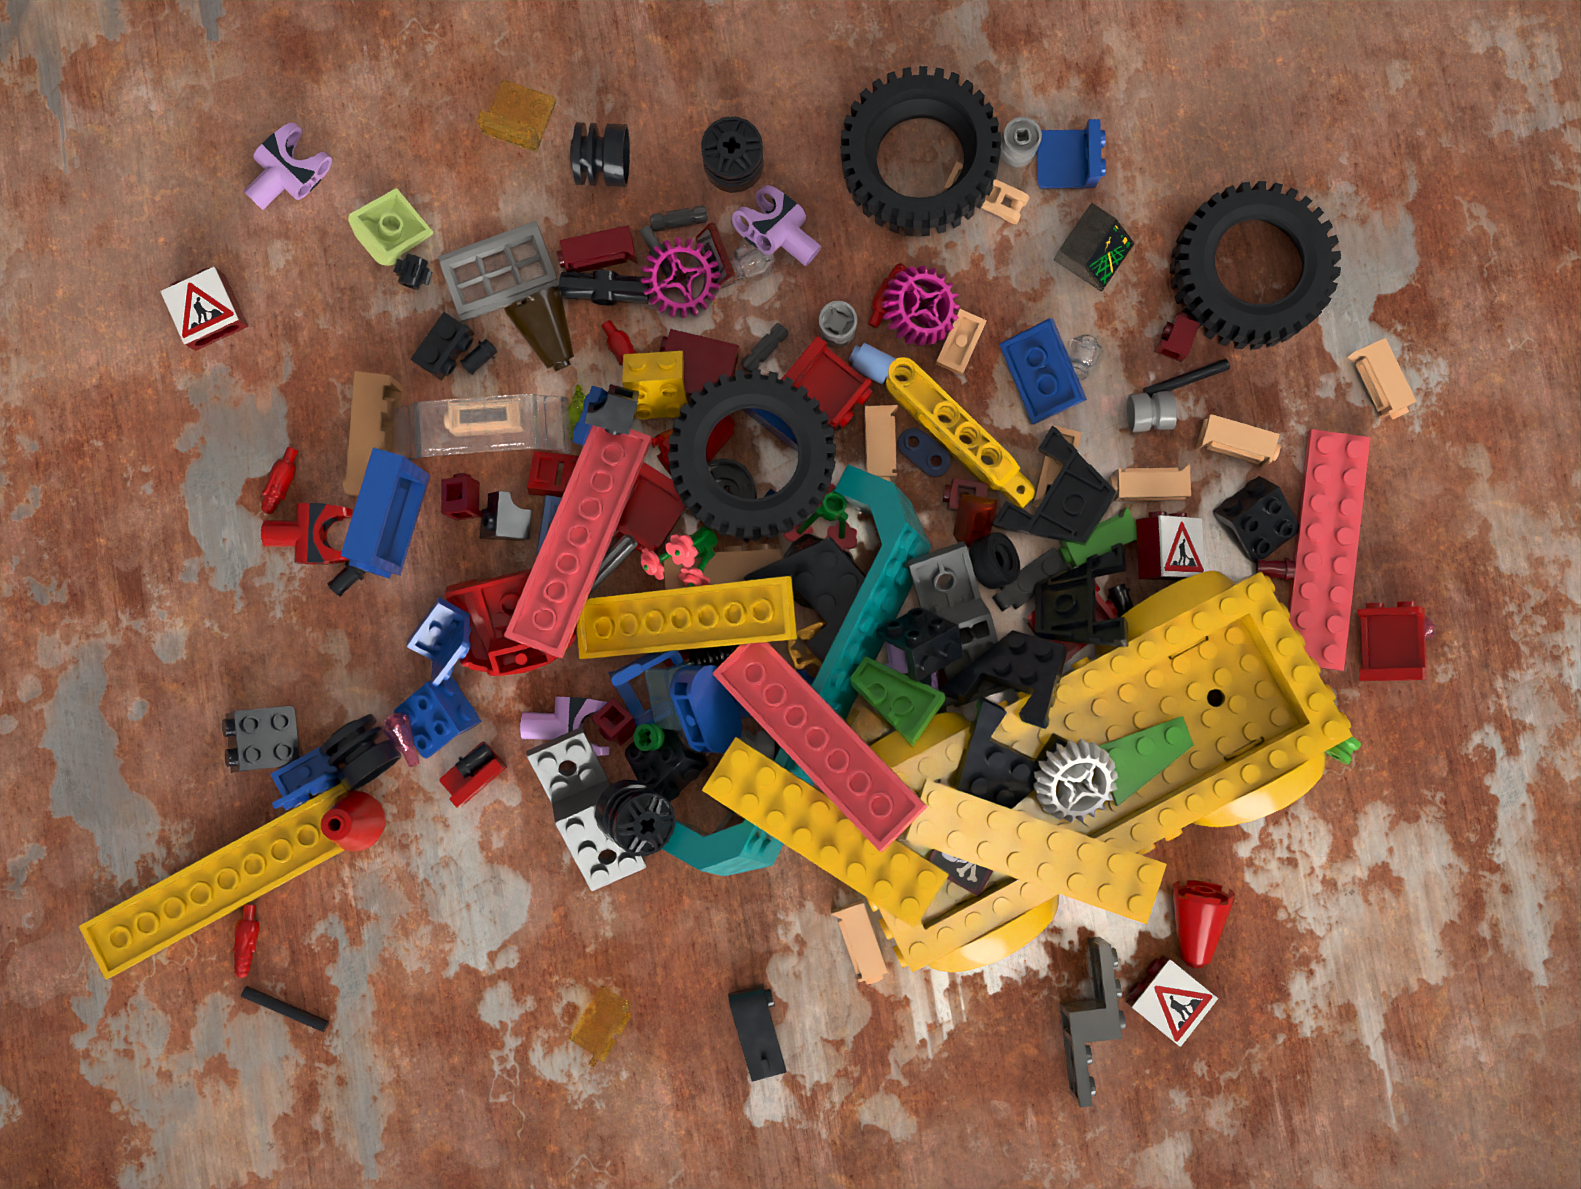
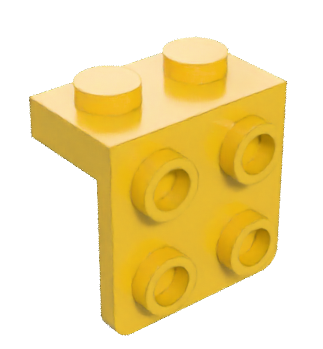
(658, 381)

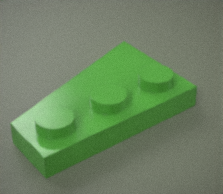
(899, 699)
(1146, 754)

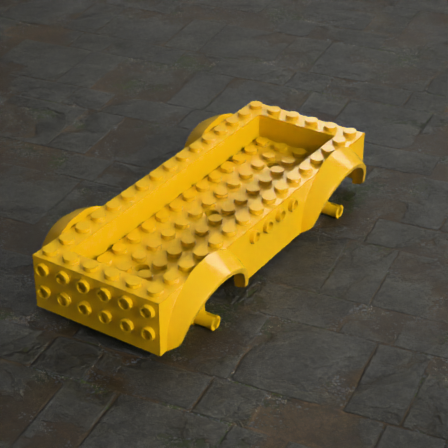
(1245, 761)

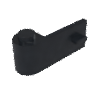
(757, 1032)

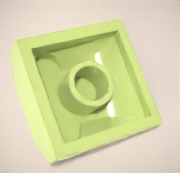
(388, 227)

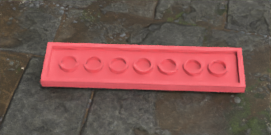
(577, 540)
(1328, 543)
(820, 742)

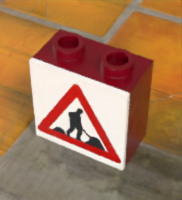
(204, 308)
(1169, 546)
(1170, 999)

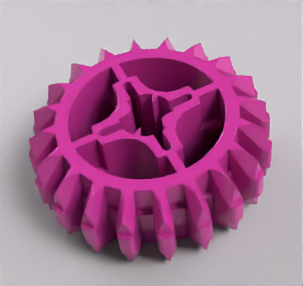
(704, 267)
(936, 323)

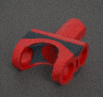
(307, 533)

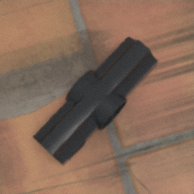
(603, 287)

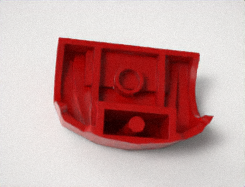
(490, 611)

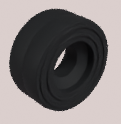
(994, 560)

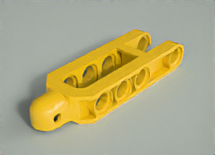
(927, 401)

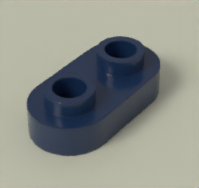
(921, 454)

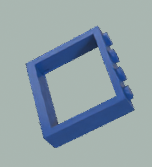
(385, 514)

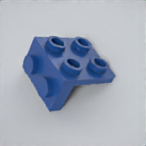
(1071, 157)
(442, 638)
(438, 715)
(304, 777)

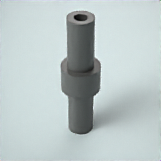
(651, 242)

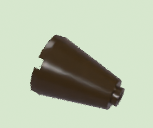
(544, 326)

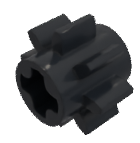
(412, 271)

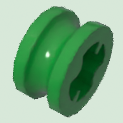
(641, 737)

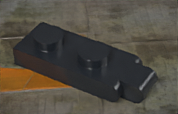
(1024, 587)

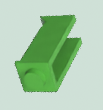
(1107, 533)

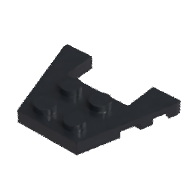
(1072, 503)
(825, 580)
(1068, 604)
(1020, 664)
(994, 769)

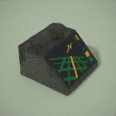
(1095, 247)

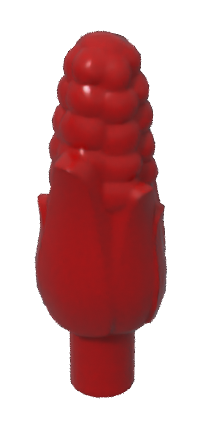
(879, 298)
(617, 341)
(279, 481)
(245, 940)

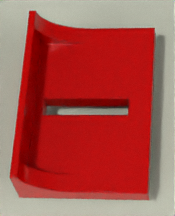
(545, 470)

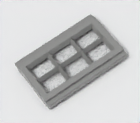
(498, 271)

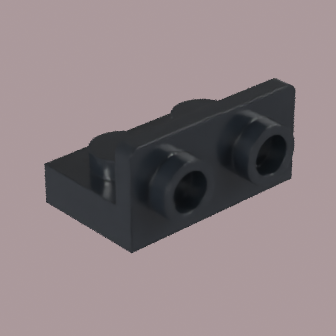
(443, 346)

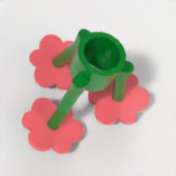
(831, 509)
(683, 551)

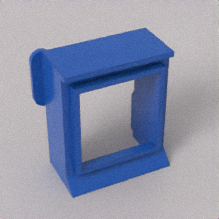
(621, 677)

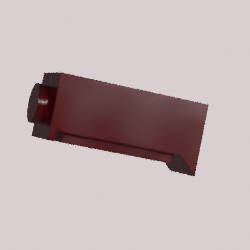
(597, 250)

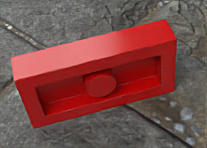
(465, 789)

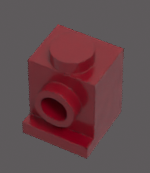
(1178, 337)
(959, 486)
(460, 497)
(615, 722)

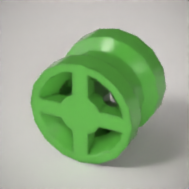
(1343, 751)

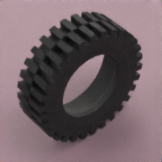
(920, 98)
(1227, 314)
(740, 515)

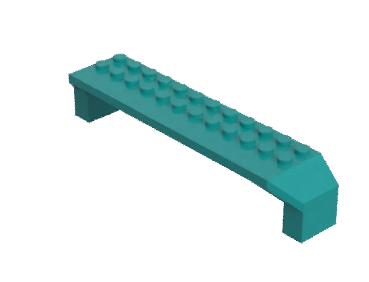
(877, 602)

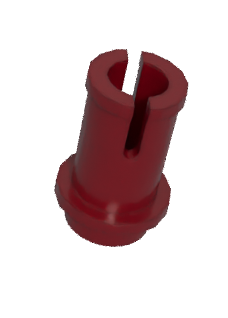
(1276, 568)

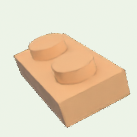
(961, 342)

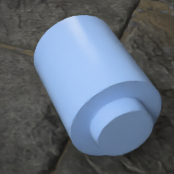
(871, 362)

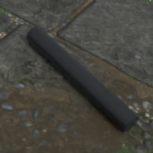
(1188, 378)
(285, 1009)

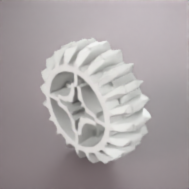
(1079, 794)

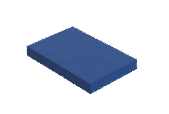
(1042, 371)

